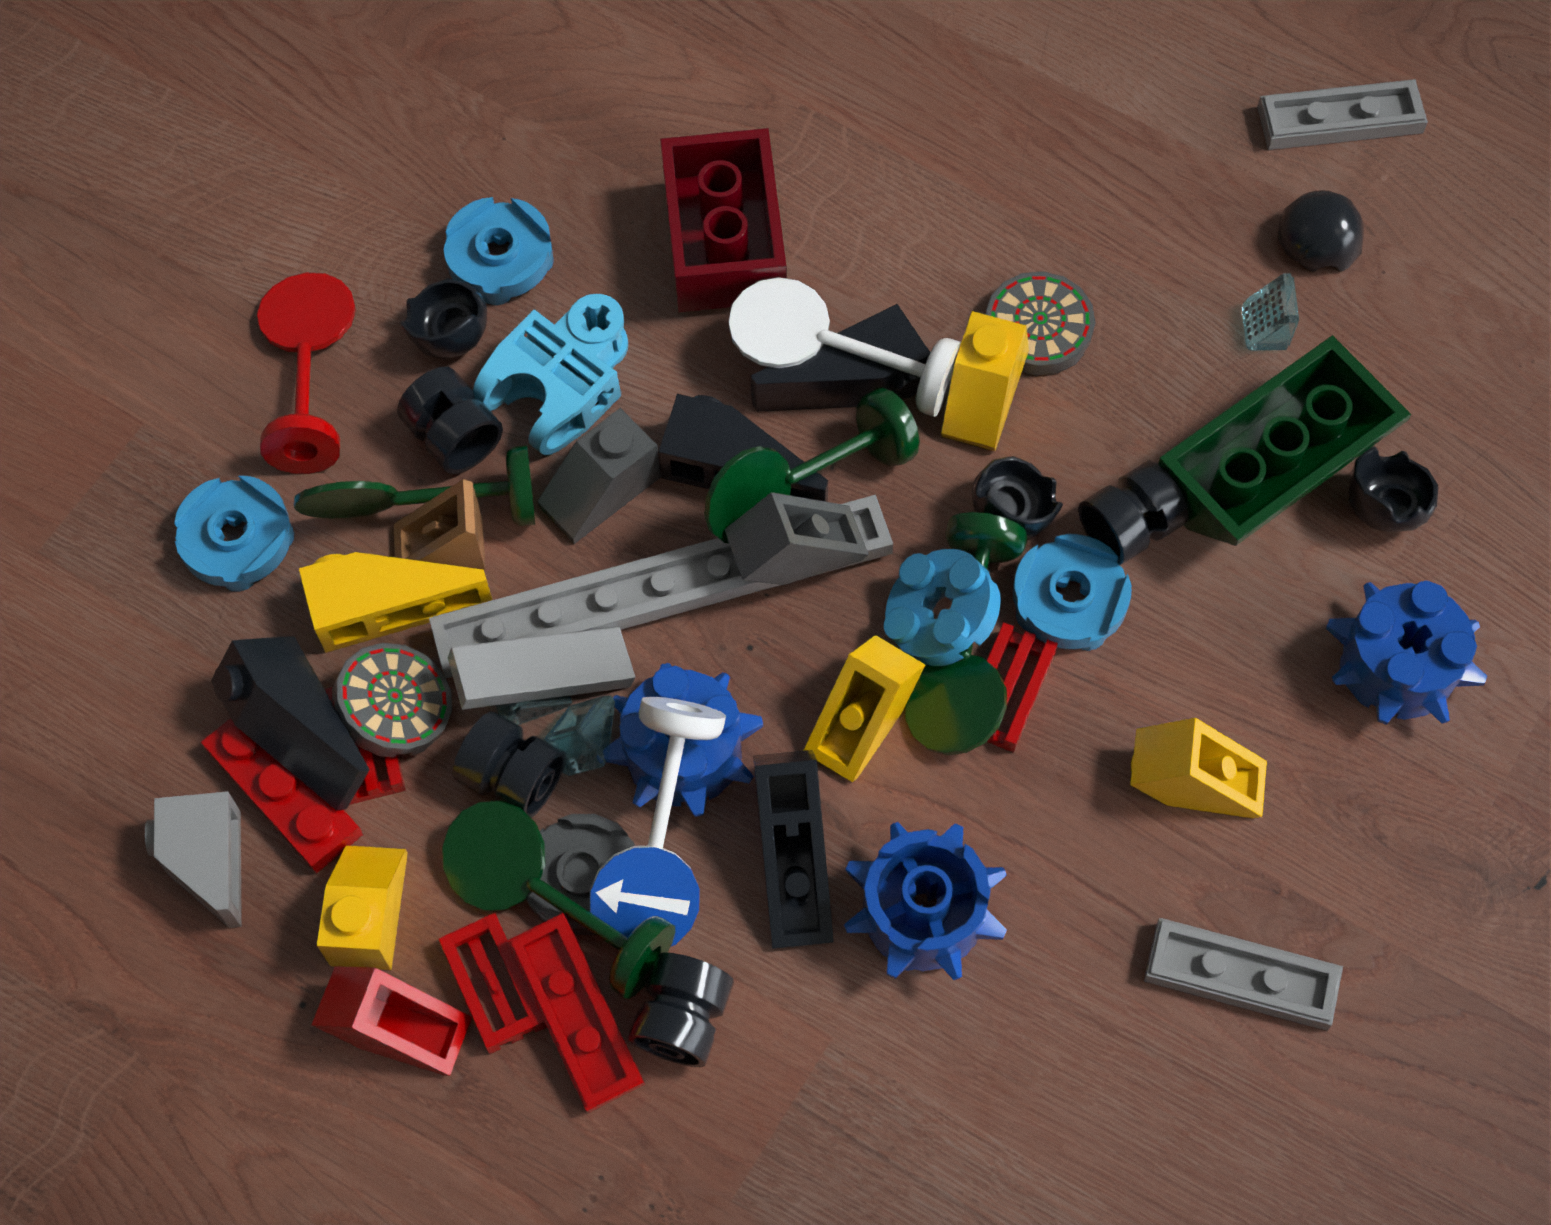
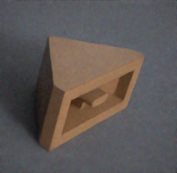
(444, 530)

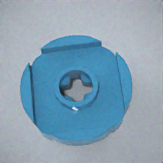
(506, 274)
(238, 561)
(921, 586)
(1077, 623)

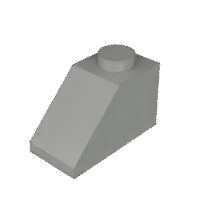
(200, 849)

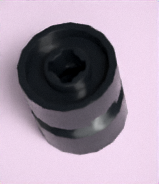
(449, 420)
(1139, 509)
(504, 762)
(685, 998)

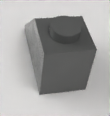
(600, 475)
(794, 539)

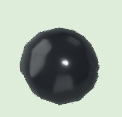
(1322, 230)
(446, 319)
(1392, 491)
(1017, 492)

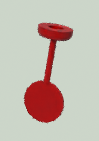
(303, 317)

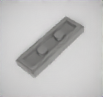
(1342, 114)
(540, 667)
(1243, 974)

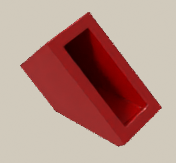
(391, 1019)

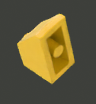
(984, 380)
(863, 706)
(1198, 769)
(362, 907)

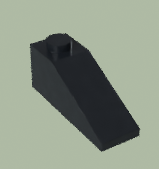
(842, 378)
(708, 434)
(289, 715)
(793, 848)

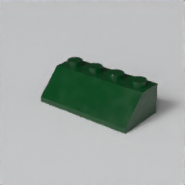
(1281, 442)

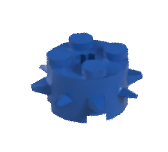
(1407, 651)
(705, 764)
(942, 870)

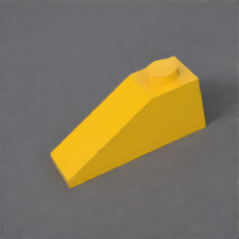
(378, 595)

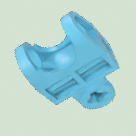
(562, 366)

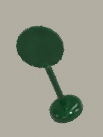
(883, 428)
(366, 498)
(965, 701)
(498, 860)

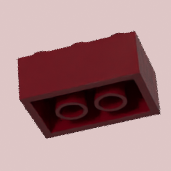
(721, 216)

